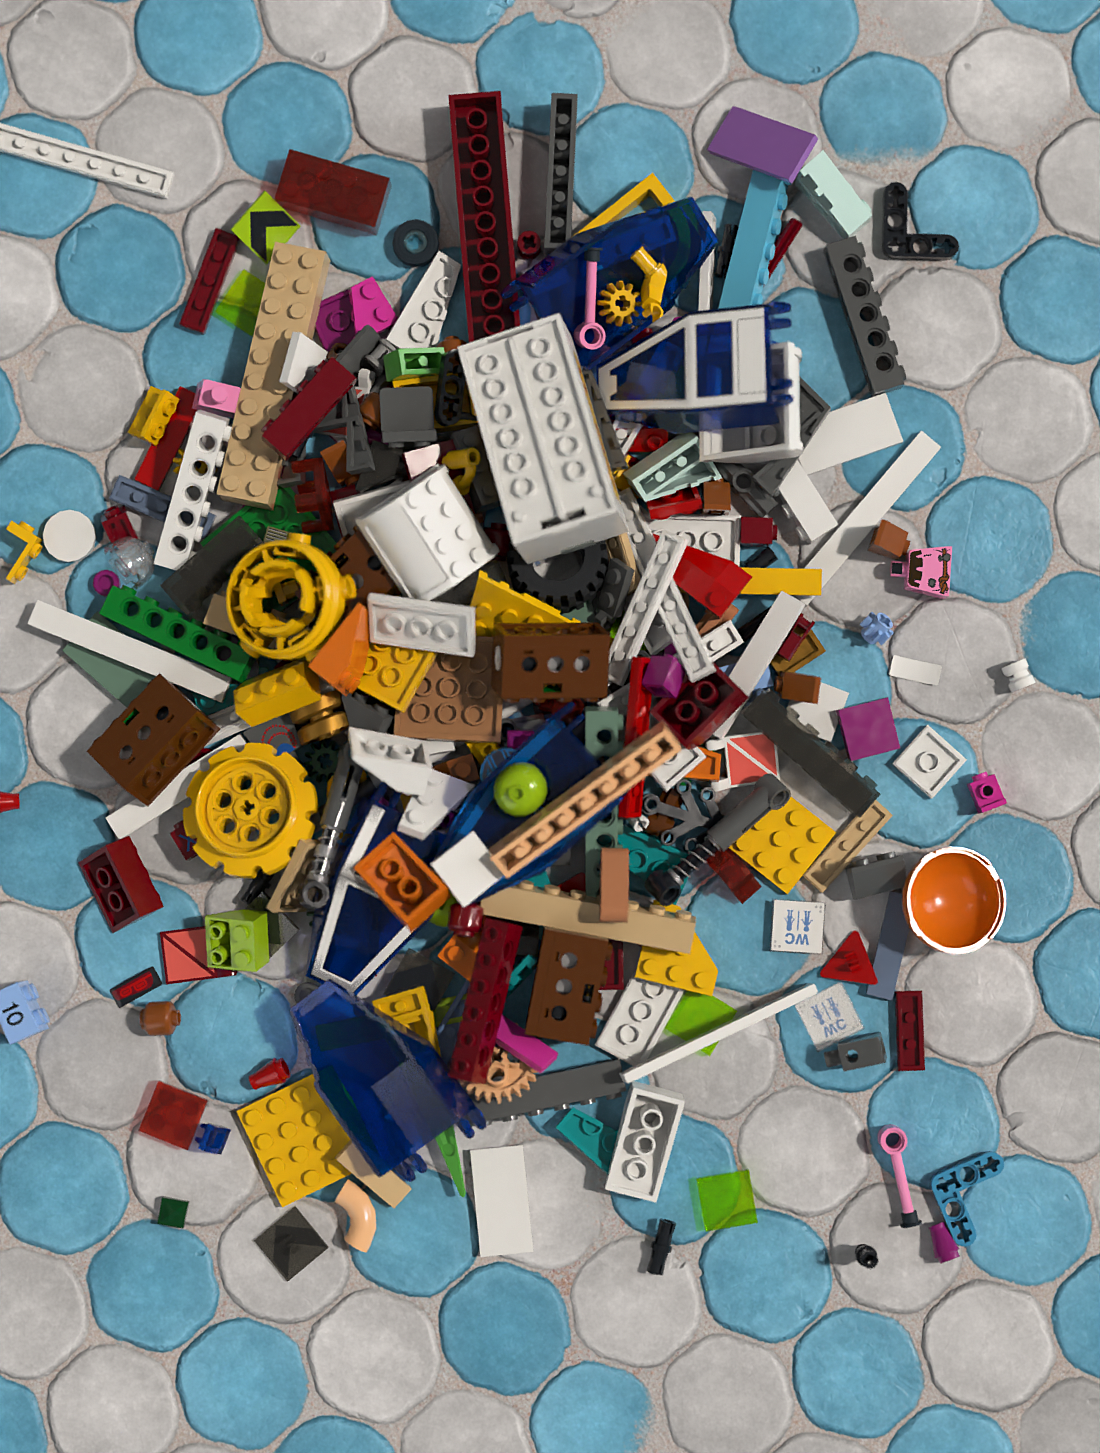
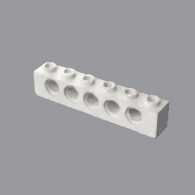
(204, 423)

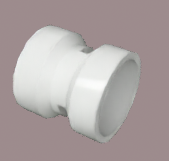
(1018, 675)

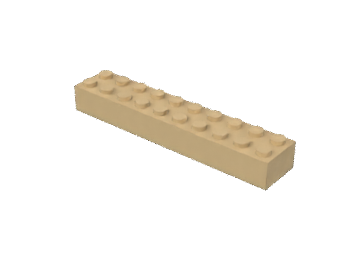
(287, 306)

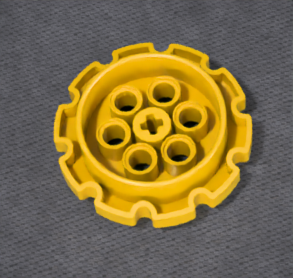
(224, 778)

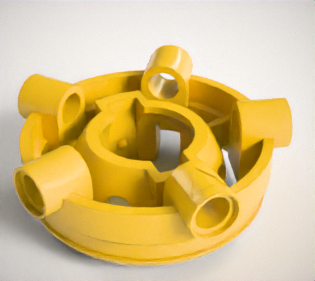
(252, 584)

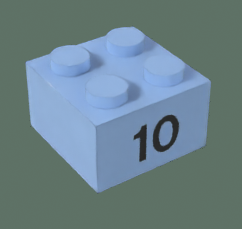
(21, 1012)

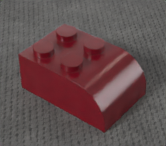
(699, 707)

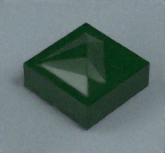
(173, 1212)

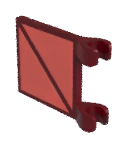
(186, 956)

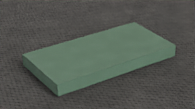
(116, 677)

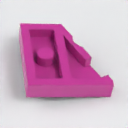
(370, 307)

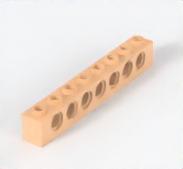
(584, 799)

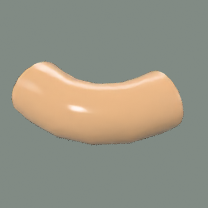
(361, 1216)

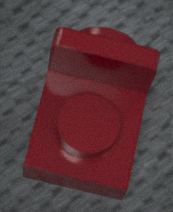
(117, 523)

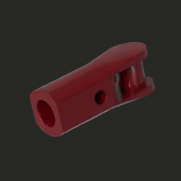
(793, 640)

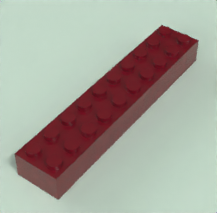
(483, 212)

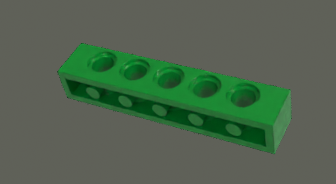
(117, 607)

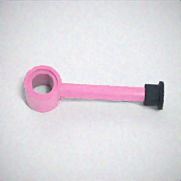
(591, 257)
(909, 1216)

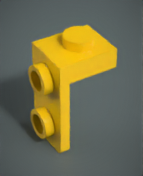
(31, 550)

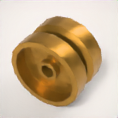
(322, 720)

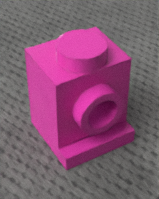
(982, 802)

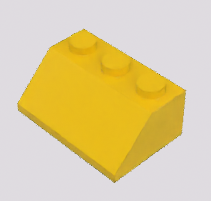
(277, 692)

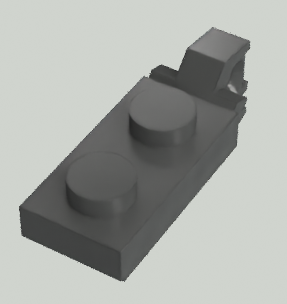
(613, 593)

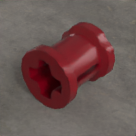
(527, 237)

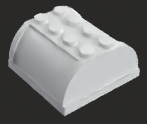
(765, 441)
(427, 535)

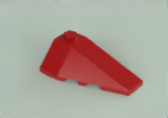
(709, 579)

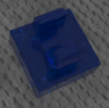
(213, 1138)

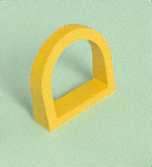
(647, 188)

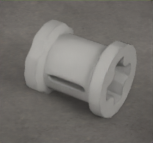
(375, 358)

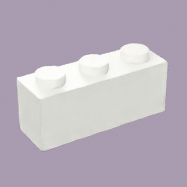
(805, 505)

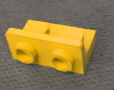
(153, 415)

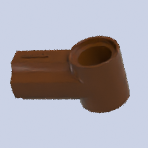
(660, 821)

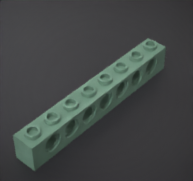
(595, 720)

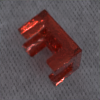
(314, 495)

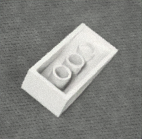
(644, 1141)

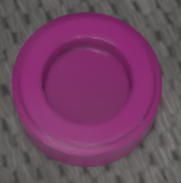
(104, 581)

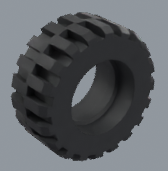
(566, 592)

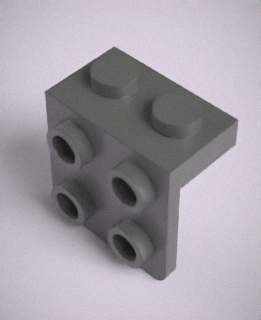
(353, 356)
(407, 416)

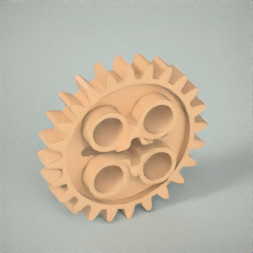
(515, 1077)

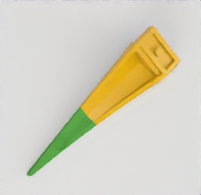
(414, 1012)

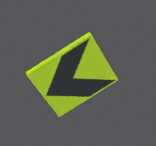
(263, 226)

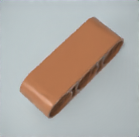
(614, 884)

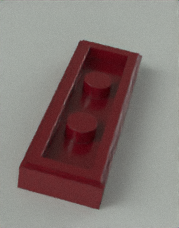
(909, 1030)

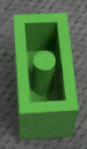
(412, 363)

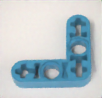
(953, 1194)

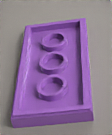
(762, 144)

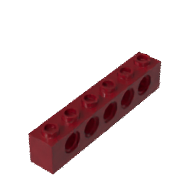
(485, 1001)

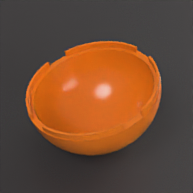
(954, 900)

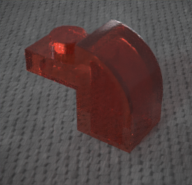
(733, 874)

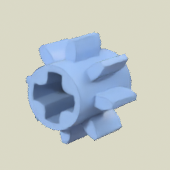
(876, 628)

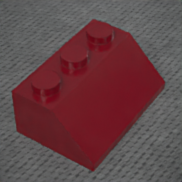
(120, 884)

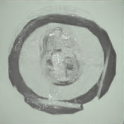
(131, 560)

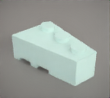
(833, 196)
(671, 469)

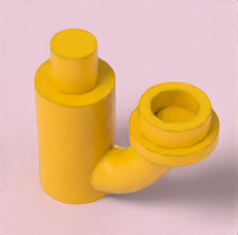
(463, 458)

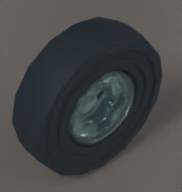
(425, 251)

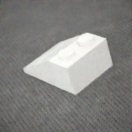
(394, 759)

